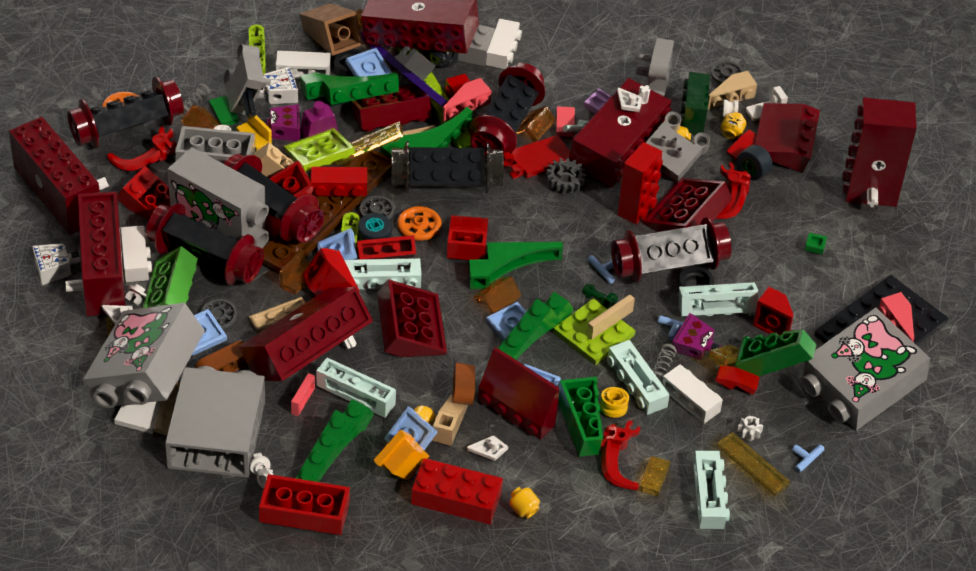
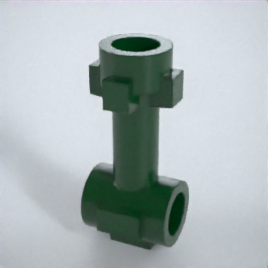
(606, 300)

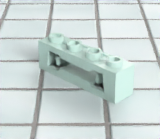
(381, 270)
(718, 299)
(641, 375)
(356, 387)
(716, 513)

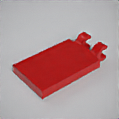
(535, 157)

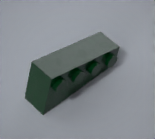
(695, 102)

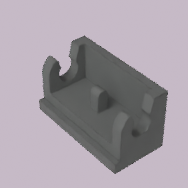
(415, 62)

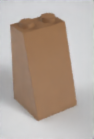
(332, 27)

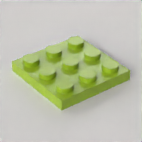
(320, 149)
(574, 333)

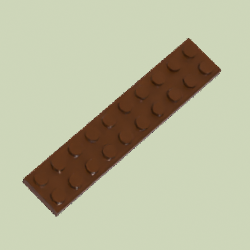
(280, 252)

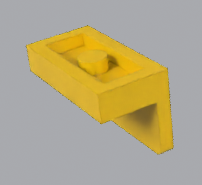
(262, 132)

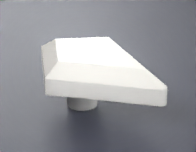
(629, 101)
(114, 311)
(490, 448)

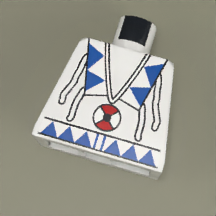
(282, 87)
(53, 262)

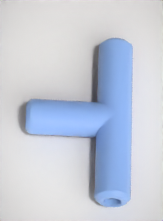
(602, 269)
(675, 325)
(807, 457)

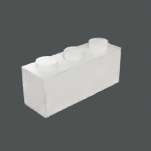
(503, 44)
(304, 62)
(135, 253)
(692, 394)

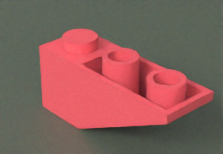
(471, 95)
(899, 312)

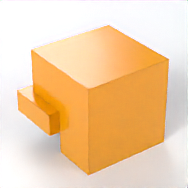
(402, 455)

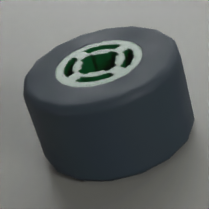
(754, 161)

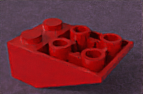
(144, 193)
(467, 237)
(328, 271)

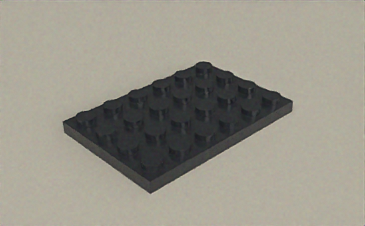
(924, 315)

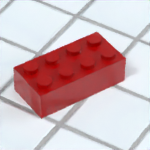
(640, 183)
(457, 491)
(304, 504)

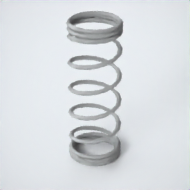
(200, 91)
(669, 354)

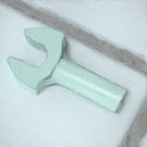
(575, 128)

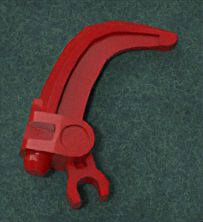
(161, 150)
(738, 184)
(614, 441)

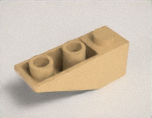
(736, 87)
(272, 160)
(448, 421)

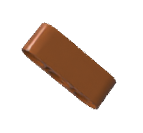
(226, 359)
(463, 383)

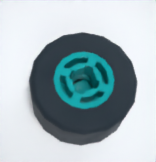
(374, 227)

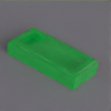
(222, 112)

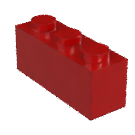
(339, 181)
(386, 248)

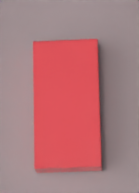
(565, 116)
(303, 395)

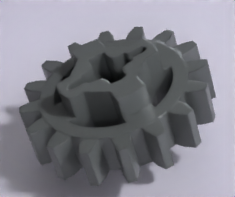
(566, 175)

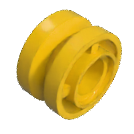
(614, 402)

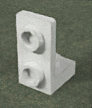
(778, 96)

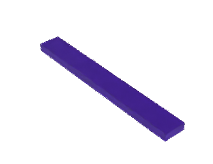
(410, 75)

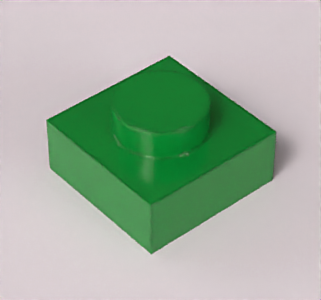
(815, 243)

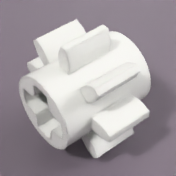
(750, 428)

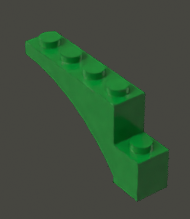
(347, 88)
(435, 137)
(508, 256)
(535, 323)
(335, 437)

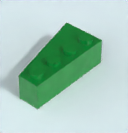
(775, 352)
(582, 413)

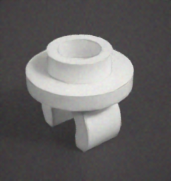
(137, 291)
(259, 462)
(262, 476)

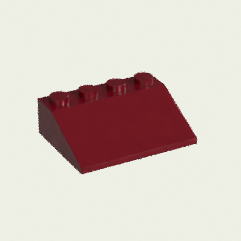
(384, 110)
(788, 133)
(688, 204)
(410, 320)
(519, 394)

